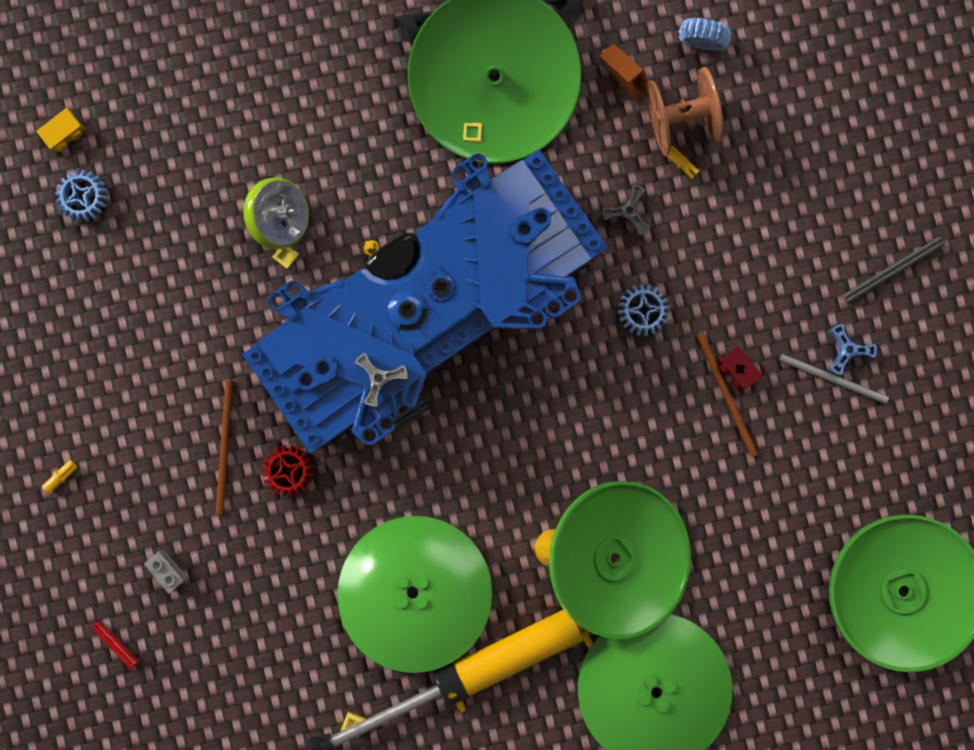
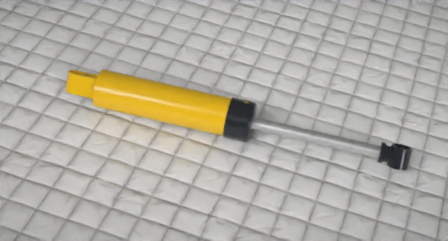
(476, 672)

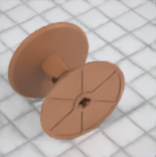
(705, 106)

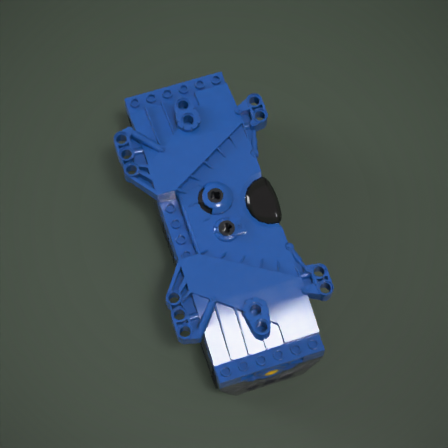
(424, 298)

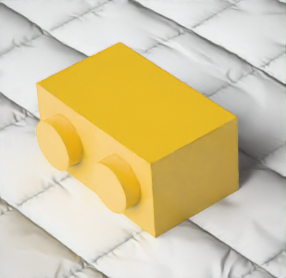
(61, 130)

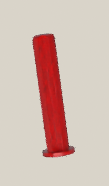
(115, 645)

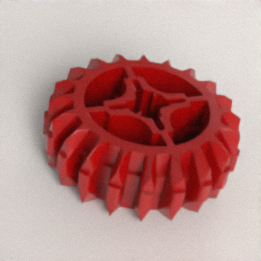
(291, 478)

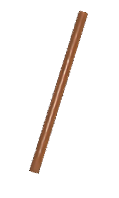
(727, 394)
(224, 447)

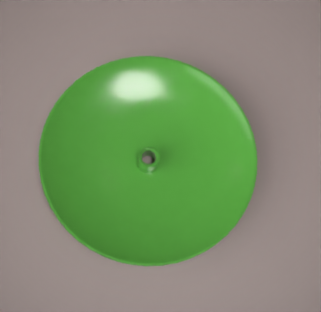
(519, 109)

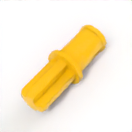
(683, 162)
(371, 247)
(59, 476)

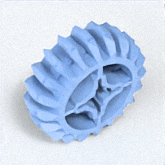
(705, 34)
(67, 202)
(642, 300)

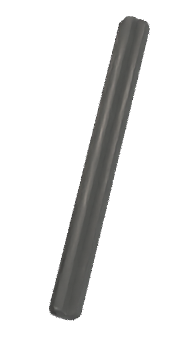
(894, 269)

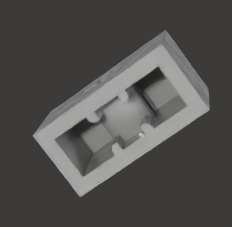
(166, 571)

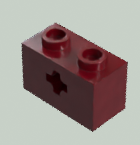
(737, 357)

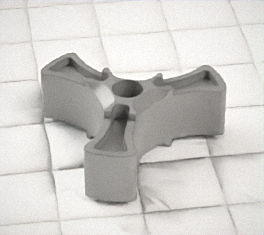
(378, 378)

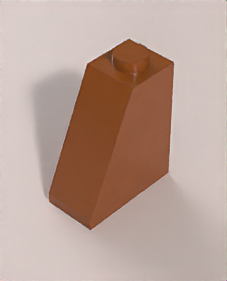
(625, 71)

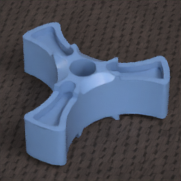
(847, 349)

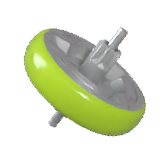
(265, 216)

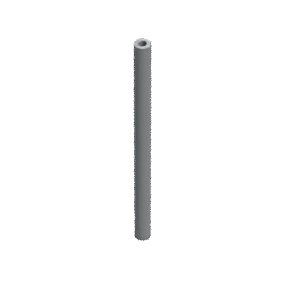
(833, 378)

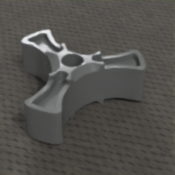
(628, 211)

